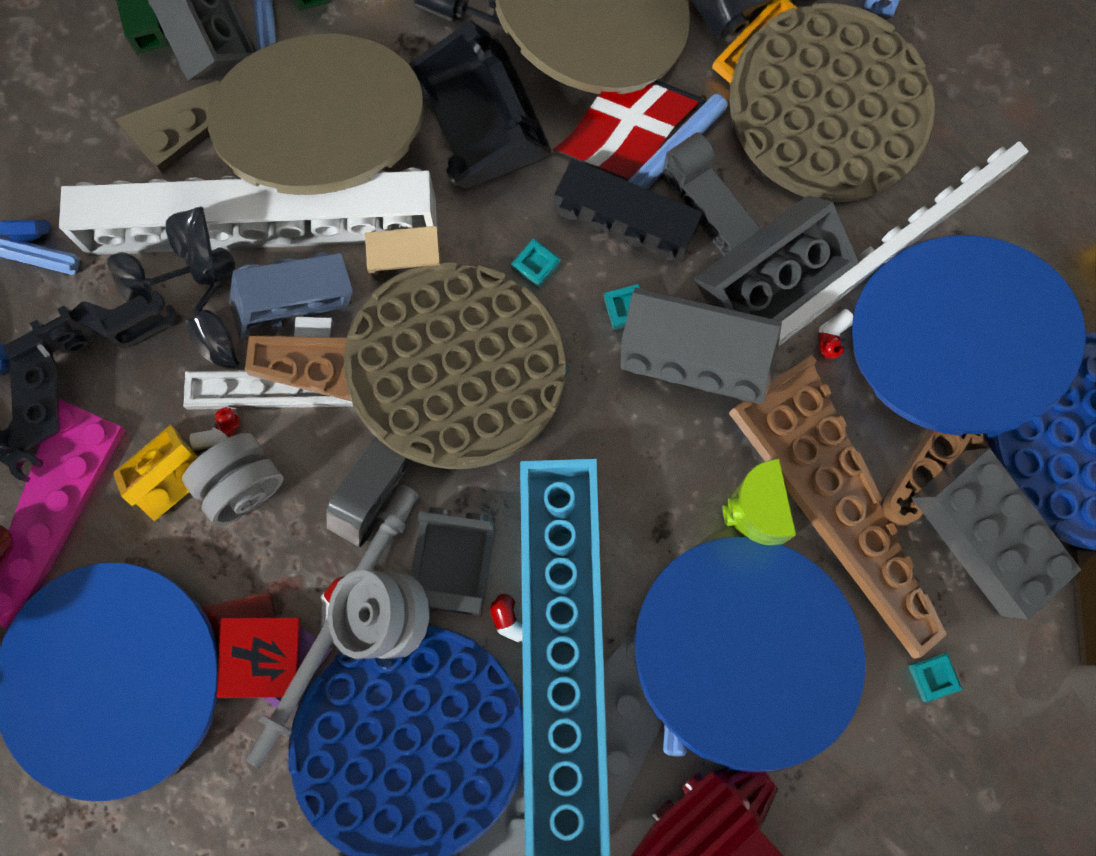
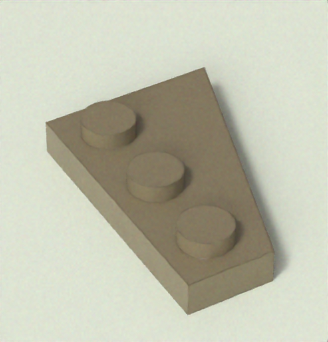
(170, 126)

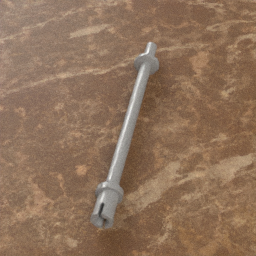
(390, 524)

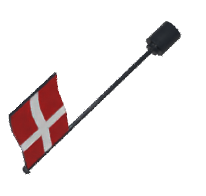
(618, 128)

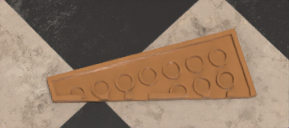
(839, 498)

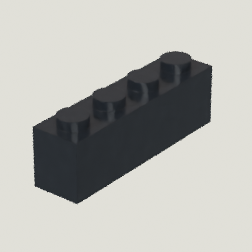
(626, 210)

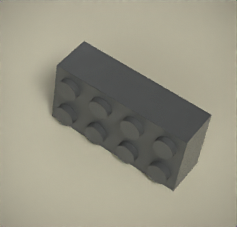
(781, 262)
(996, 534)

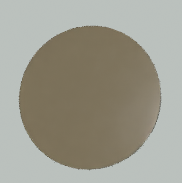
(599, 41)
(832, 102)
(315, 113)
(454, 365)

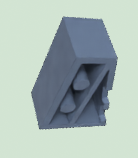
(288, 289)

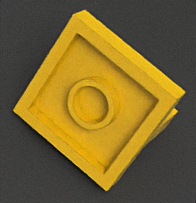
(156, 473)

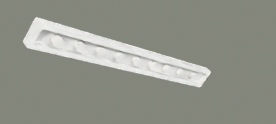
(898, 240)

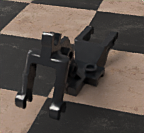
(35, 372)

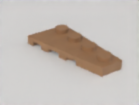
(300, 362)

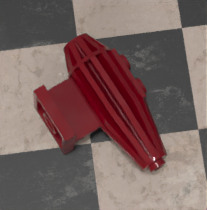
(714, 817)

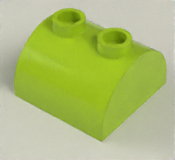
(761, 506)

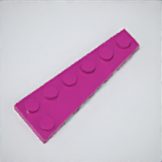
(54, 501)

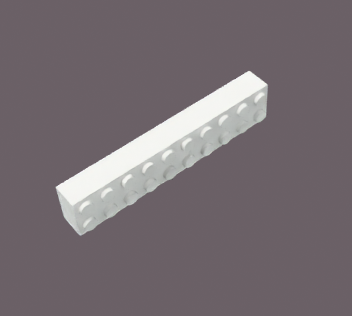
(242, 215)

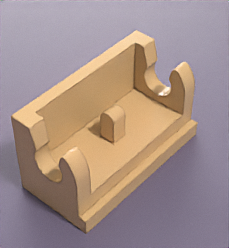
(402, 249)

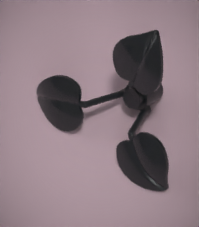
(189, 240)

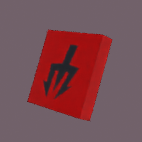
(257, 656)

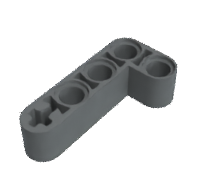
(698, 186)
(364, 490)

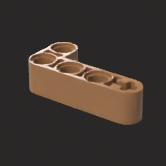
(931, 464)

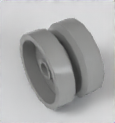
(232, 479)
(378, 614)

